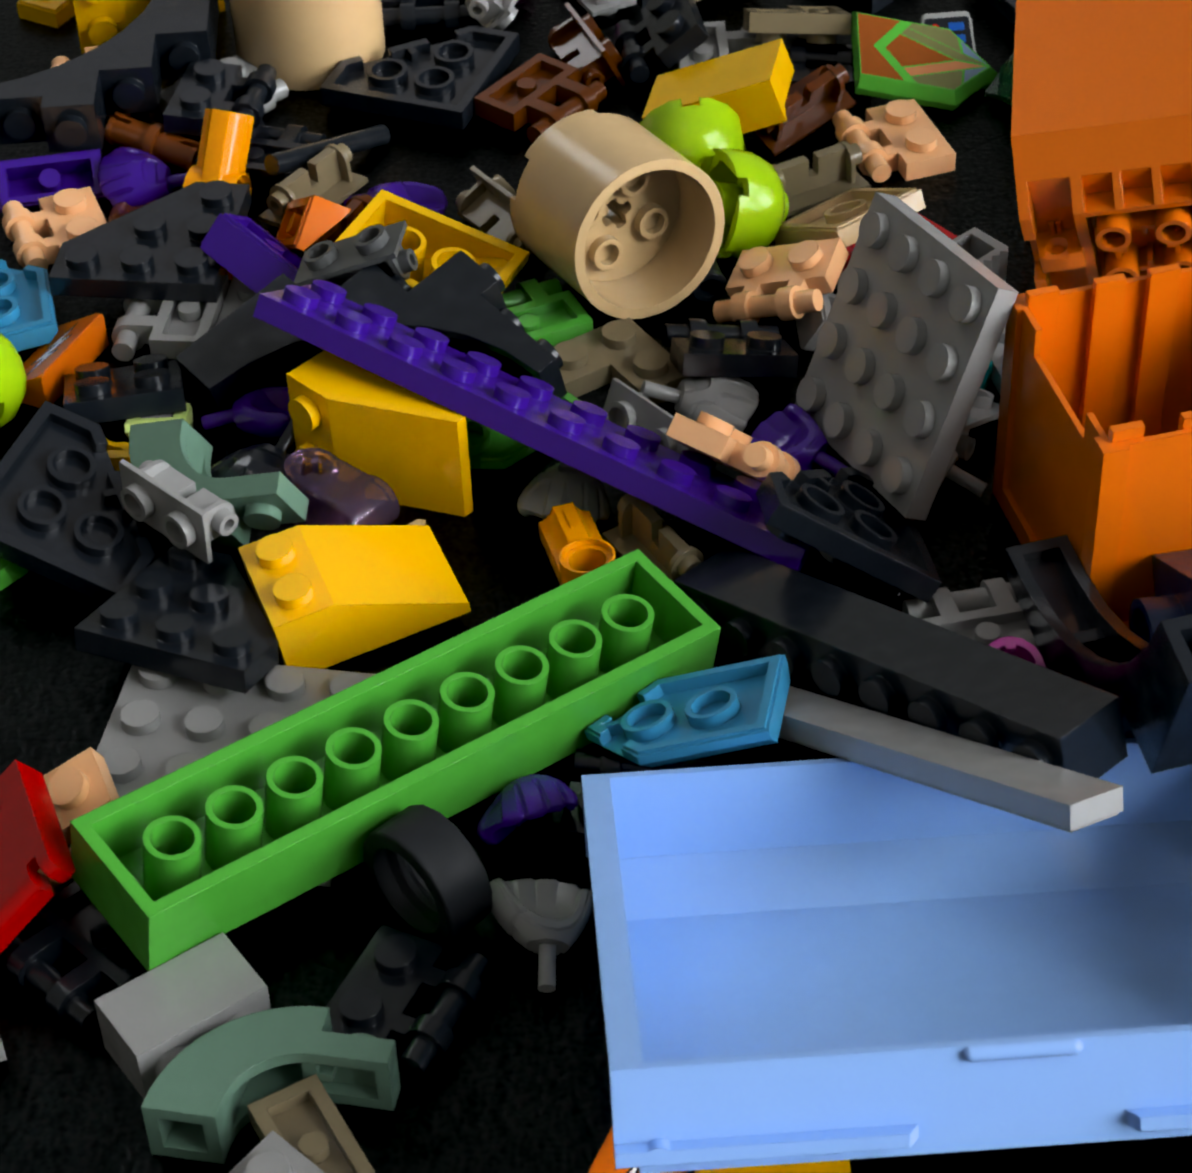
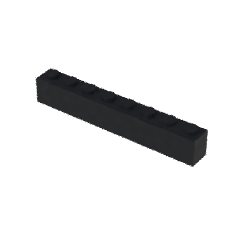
(905, 664)

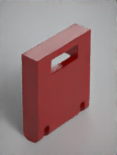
(28, 842)

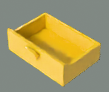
(748, 80)

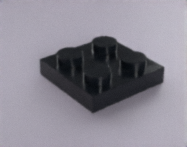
(126, 392)

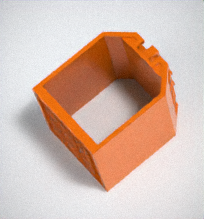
(1103, 136)

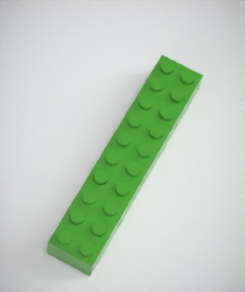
(432, 731)

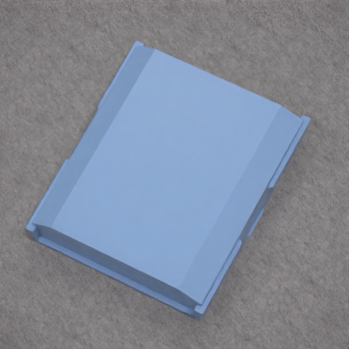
(885, 965)

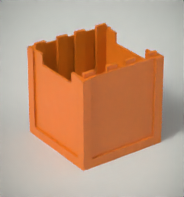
(1101, 424)

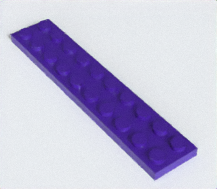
(531, 414)

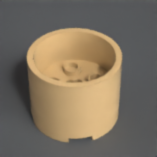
(307, 36)
(617, 214)

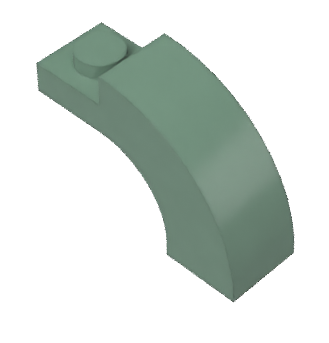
(258, 499)
(205, 1090)

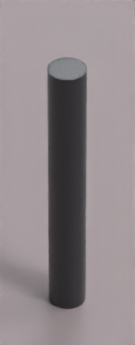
(299, 156)

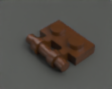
(532, 91)

